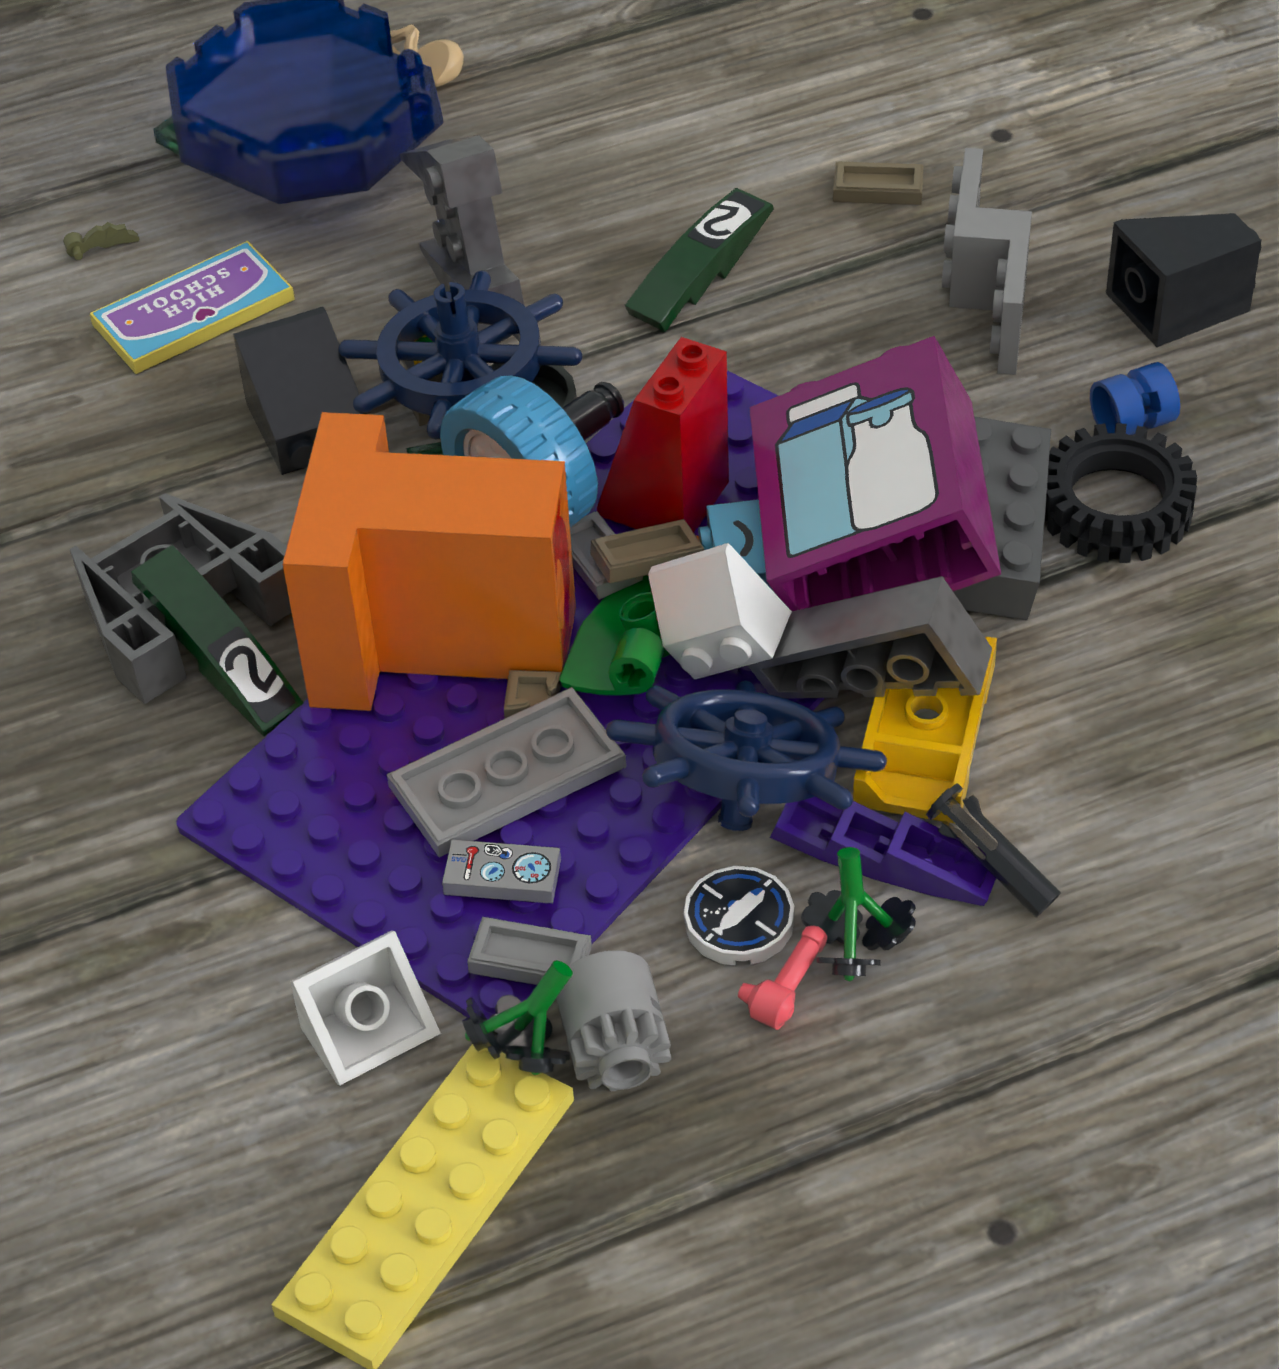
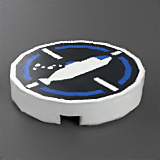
(739, 915)

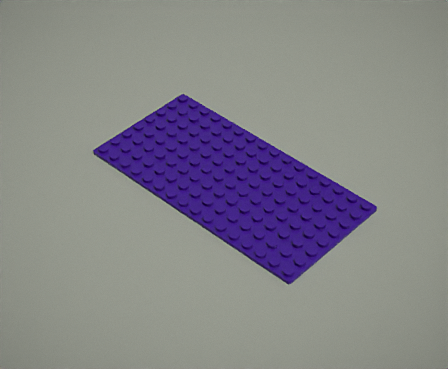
(331, 838)

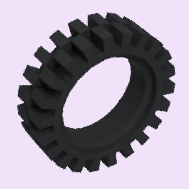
(1119, 532)

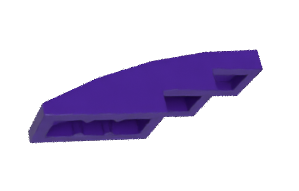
(893, 852)

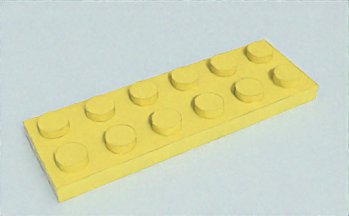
(422, 1206)

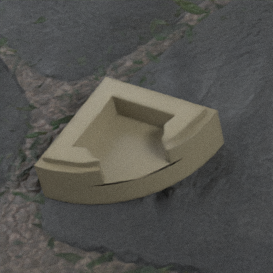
(529, 688)

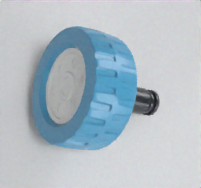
(524, 422)

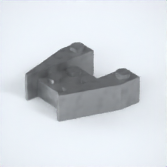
(459, 181)
(221, 549)

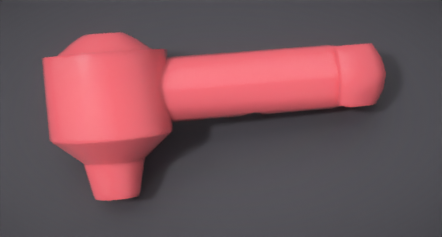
(774, 1000)

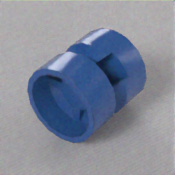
(1142, 398)

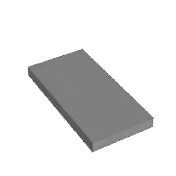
(506, 771)

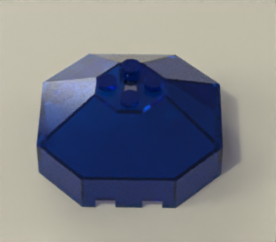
(301, 100)

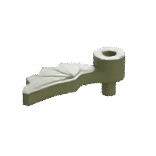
(101, 236)

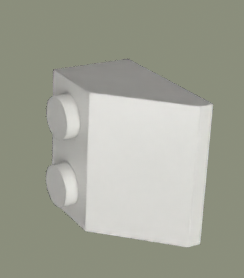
(716, 611)

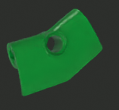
(617, 645)

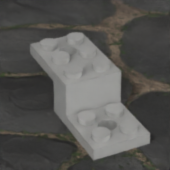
(987, 259)

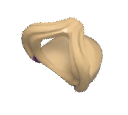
(441, 55)

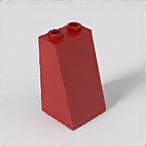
(673, 443)

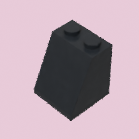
(1182, 272)
(290, 378)

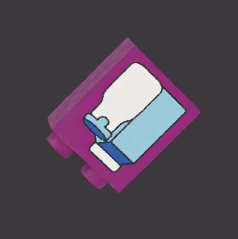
(872, 481)

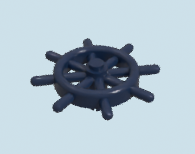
(456, 347)
(746, 749)

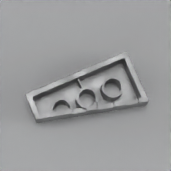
(879, 642)

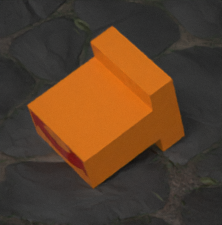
(424, 564)

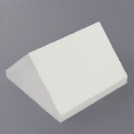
(363, 1008)

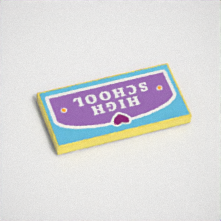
(191, 307)

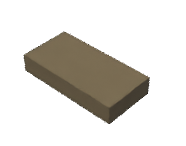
(878, 183)
(636, 551)

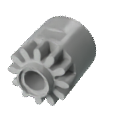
(613, 1020)

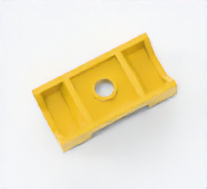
(921, 753)

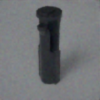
(1001, 857)

